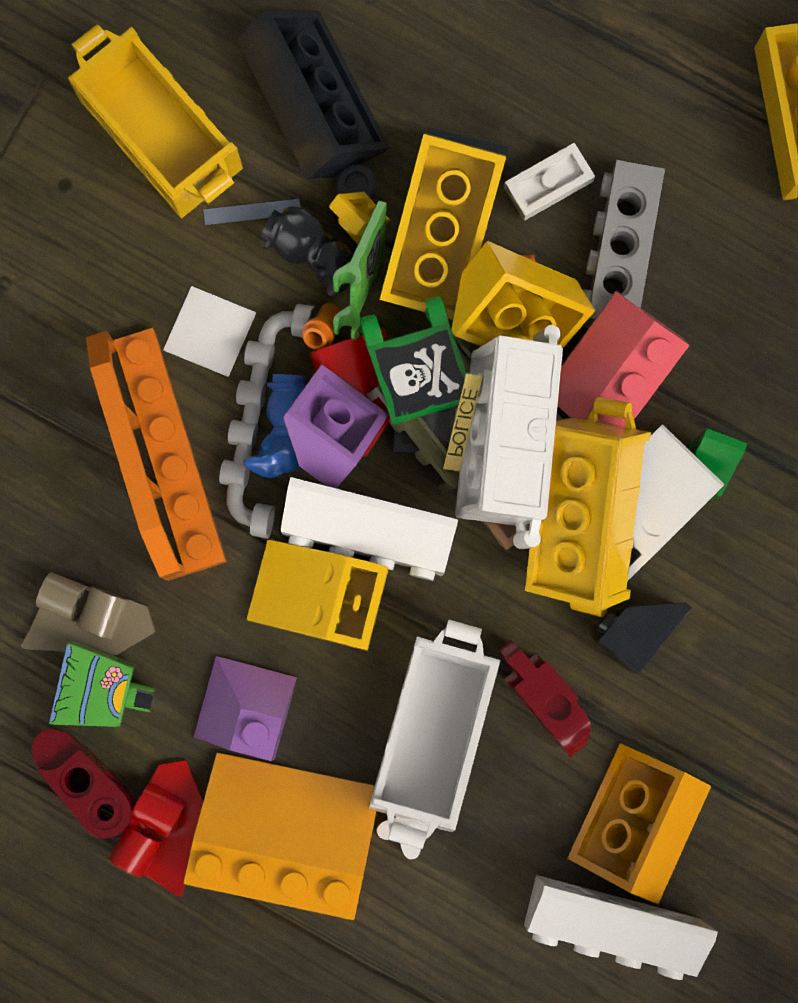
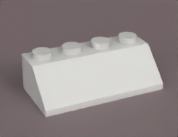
(367, 528)
(618, 927)

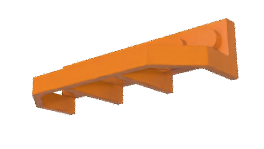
(167, 448)

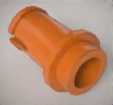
(319, 331)

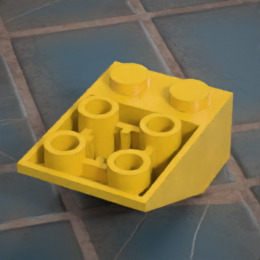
(318, 594)

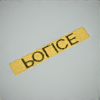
(463, 422)

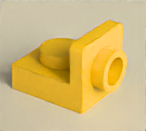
(354, 212)

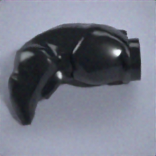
(301, 239)

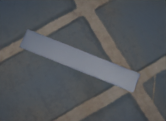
(246, 212)

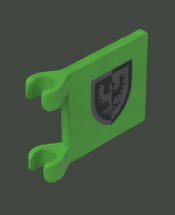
(361, 271)

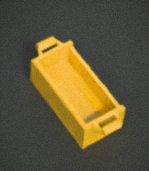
(153, 120)
(590, 511)

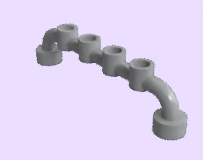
(245, 432)

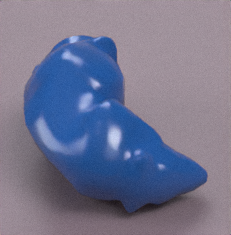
(276, 450)

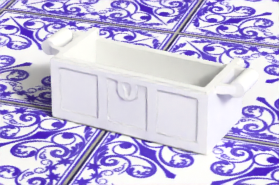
(512, 434)
(434, 735)

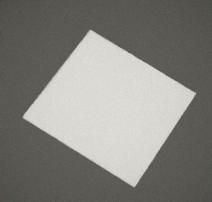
(209, 331)

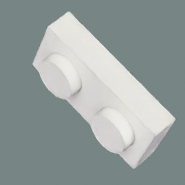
(549, 181)

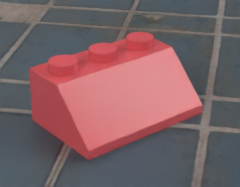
(618, 359)

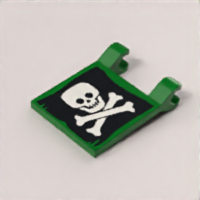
(419, 369)

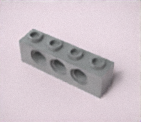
(642, 188)

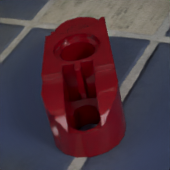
(547, 698)
(57, 757)

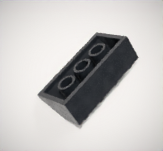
(311, 92)

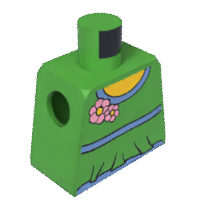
(96, 688)

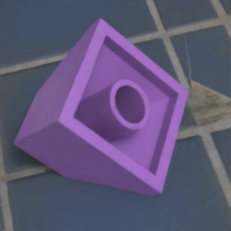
(331, 427)
(245, 708)

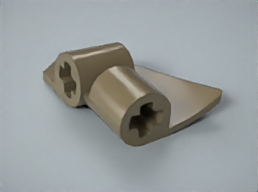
(87, 616)

